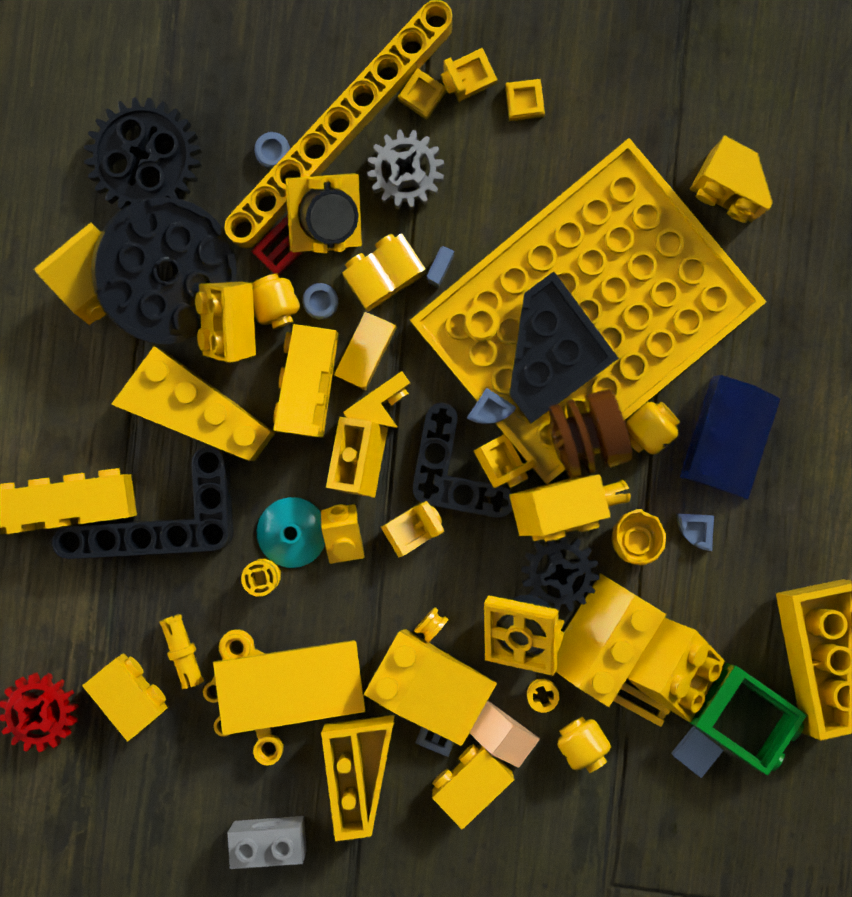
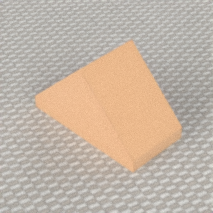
(503, 735)

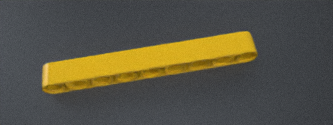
(343, 108)

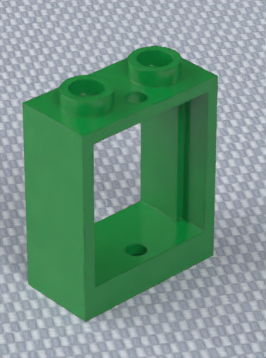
(786, 730)

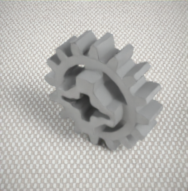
(393, 160)

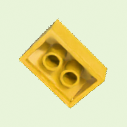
(606, 639)

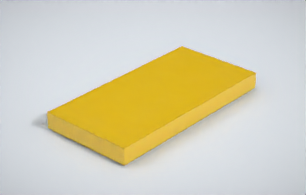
(288, 687)

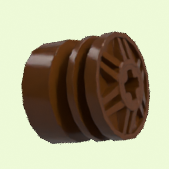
(590, 433)

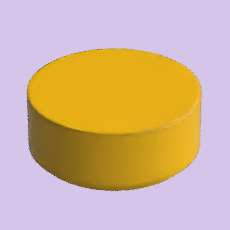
(481, 322)

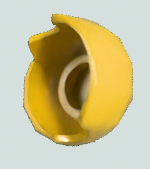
(638, 537)

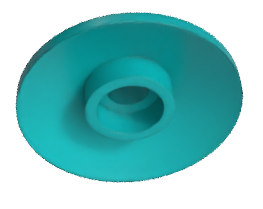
(304, 518)

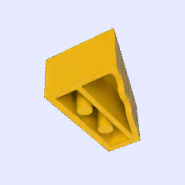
(306, 381)
(355, 769)

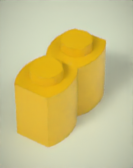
(383, 271)

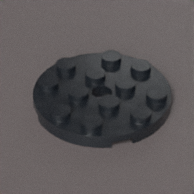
(127, 272)

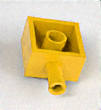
(565, 506)

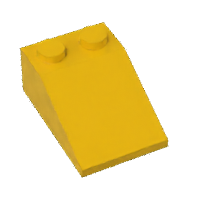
(430, 687)

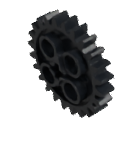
(113, 145)

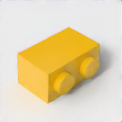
(357, 457)
(126, 696)
(471, 784)

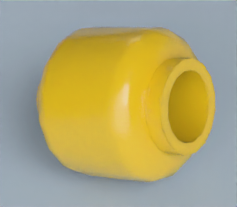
(274, 301)
(652, 427)
(584, 744)

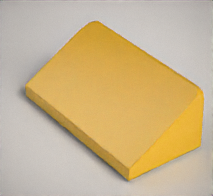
(365, 350)

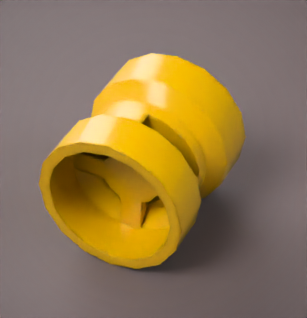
(266, 575)

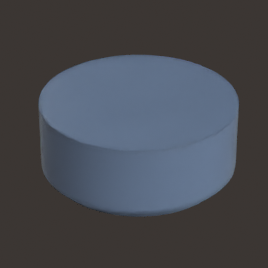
(271, 149)
(320, 301)

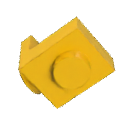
(468, 75)
(502, 462)
(413, 528)
(342, 533)

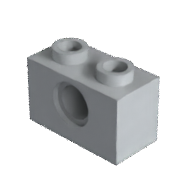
(267, 842)

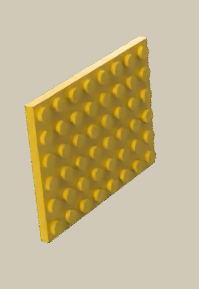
(632, 265)

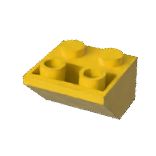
(733, 181)
(226, 320)
(677, 669)

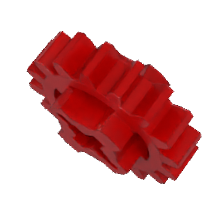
(49, 719)

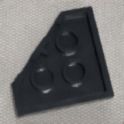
(554, 349)

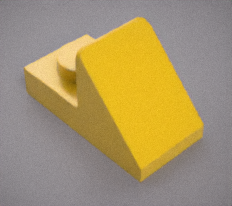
(371, 406)

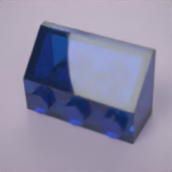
(730, 436)

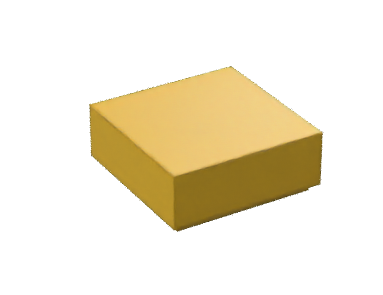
(422, 93)
(524, 99)

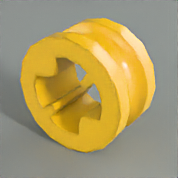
(431, 624)
(536, 704)

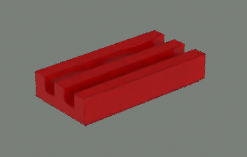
(267, 241)

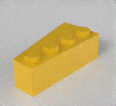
(186, 403)
(66, 503)
(819, 653)

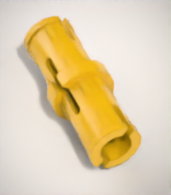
(181, 651)

